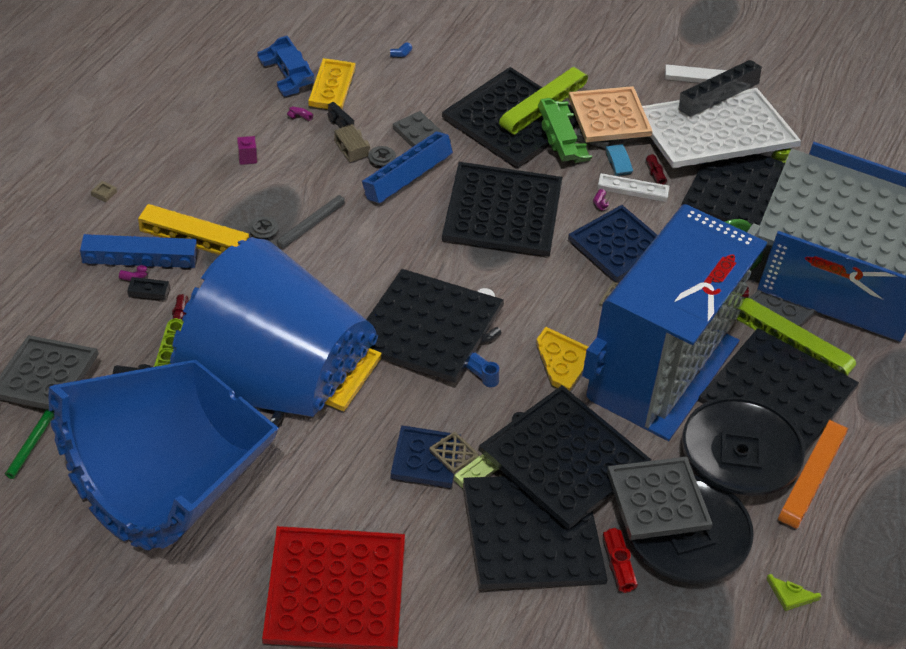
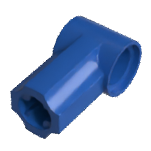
(485, 370)

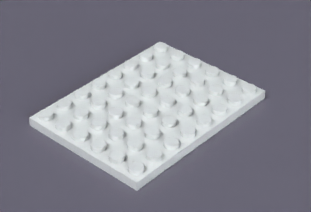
(724, 131)

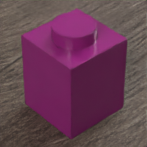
(247, 150)

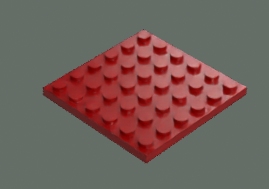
(334, 589)

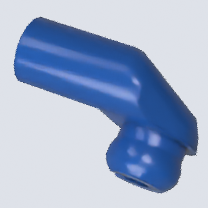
(403, 51)

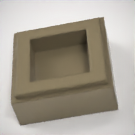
(103, 191)

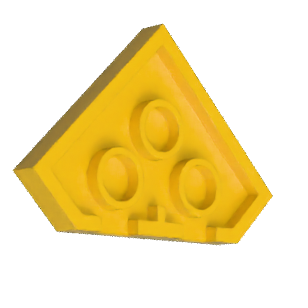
(561, 357)

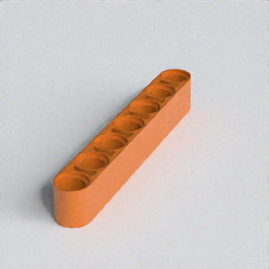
(812, 474)

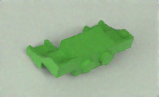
(560, 131)

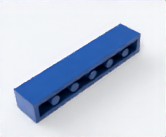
(407, 167)
(138, 251)

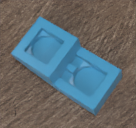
(620, 160)

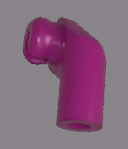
(599, 200)
(140, 273)

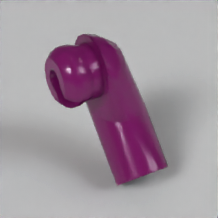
(301, 112)

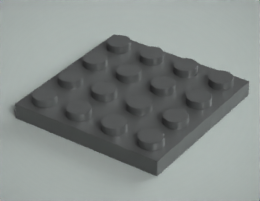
(41, 365)
(659, 498)

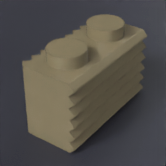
(351, 143)

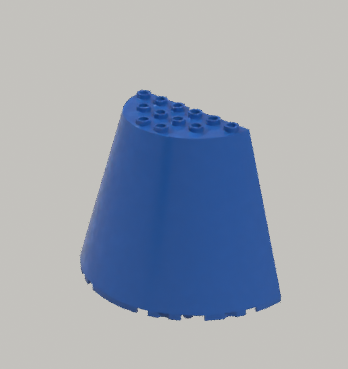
(271, 330)
(155, 446)

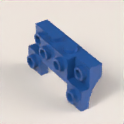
(290, 63)

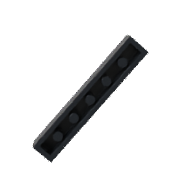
(719, 88)

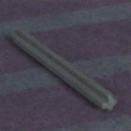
(310, 221)

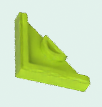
(790, 594)

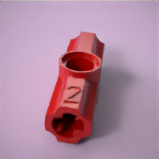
(622, 569)

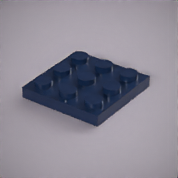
(416, 463)

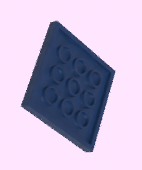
(614, 241)

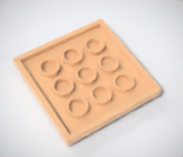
(610, 114)

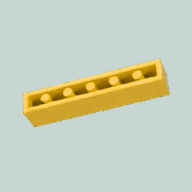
(171, 224)

